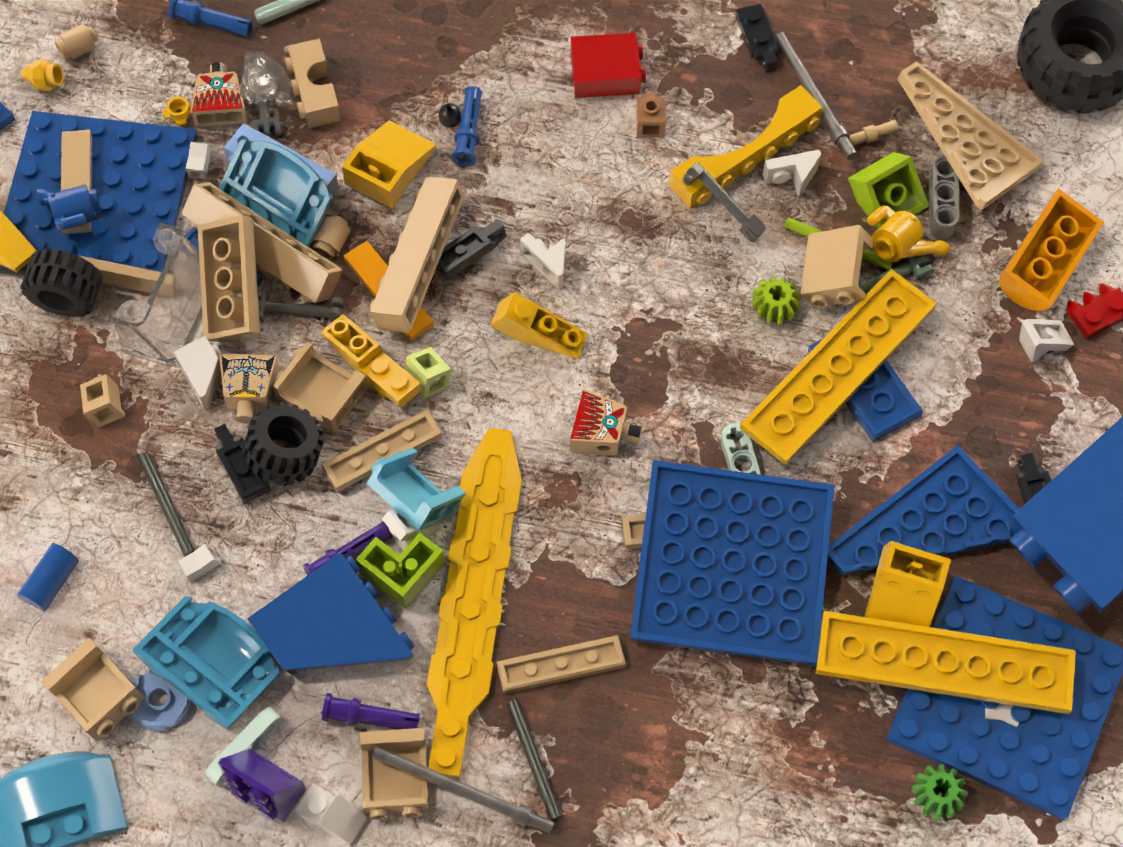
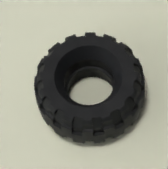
(1061, 78)

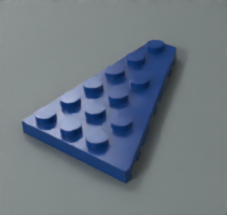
(940, 511)

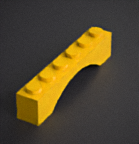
(794, 116)

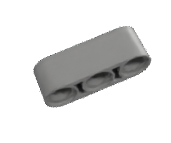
(939, 208)

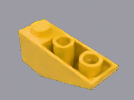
(537, 326)

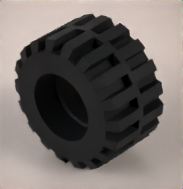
(61, 283)
(288, 425)

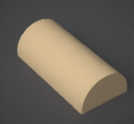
(229, 280)

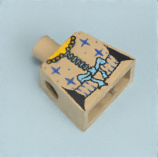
(248, 382)

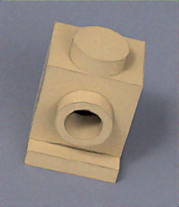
(101, 400)

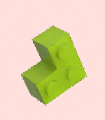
(404, 574)

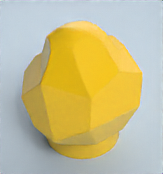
(43, 75)

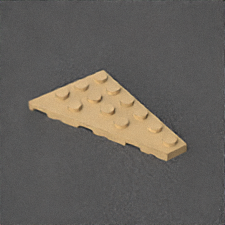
(977, 148)

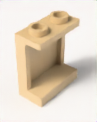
(834, 266)
(319, 387)
(93, 690)
(386, 787)

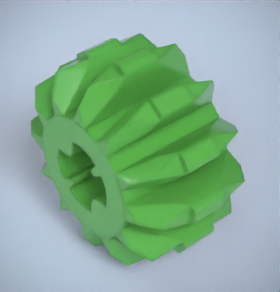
(925, 789)

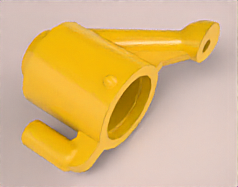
(901, 236)

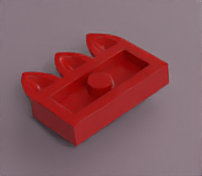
(1097, 312)

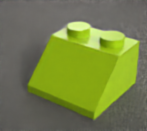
(891, 184)

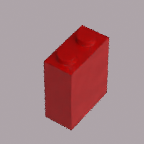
(606, 65)

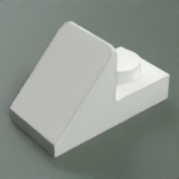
(796, 167)
(547, 262)
(1043, 336)
(403, 531)
(331, 814)

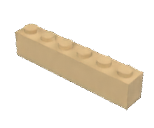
(275, 249)
(416, 255)

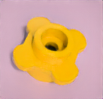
(176, 104)

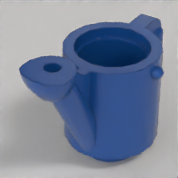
(71, 206)

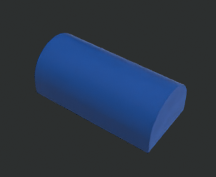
(48, 577)

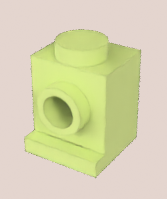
(429, 370)

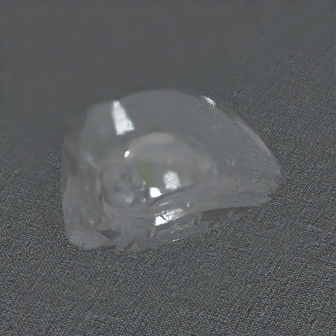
(264, 80)

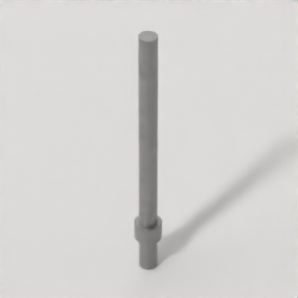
(838, 133)
(521, 814)

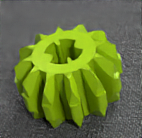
(779, 290)

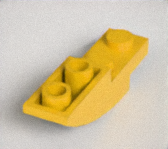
(367, 357)

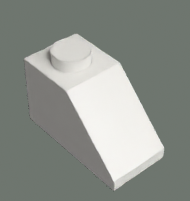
(201, 368)

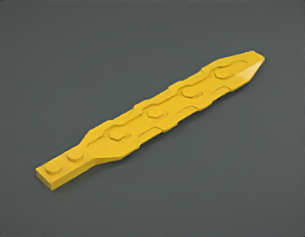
(472, 598)

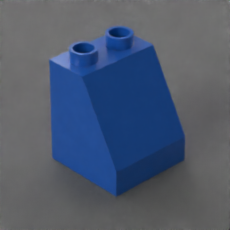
(1080, 525)

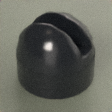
(444, 116)

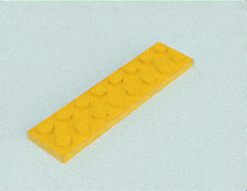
(837, 367)
(946, 662)

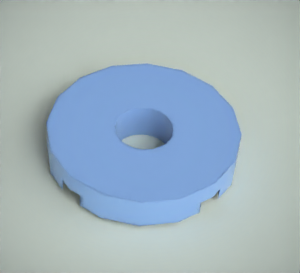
(164, 716)

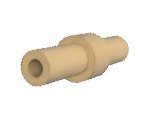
(872, 133)

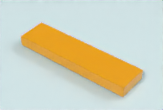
(370, 269)

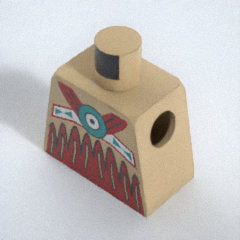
(217, 98)
(601, 426)

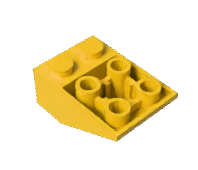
(386, 163)
(907, 585)

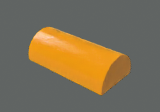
(1049, 253)

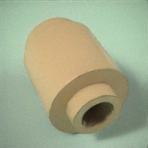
(76, 42)
(331, 237)

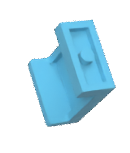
(412, 492)

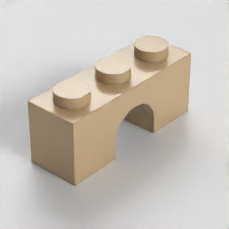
(317, 101)

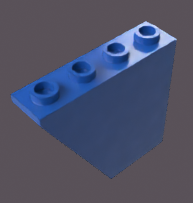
(330, 622)

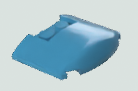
(278, 188)
(209, 659)
(60, 801)

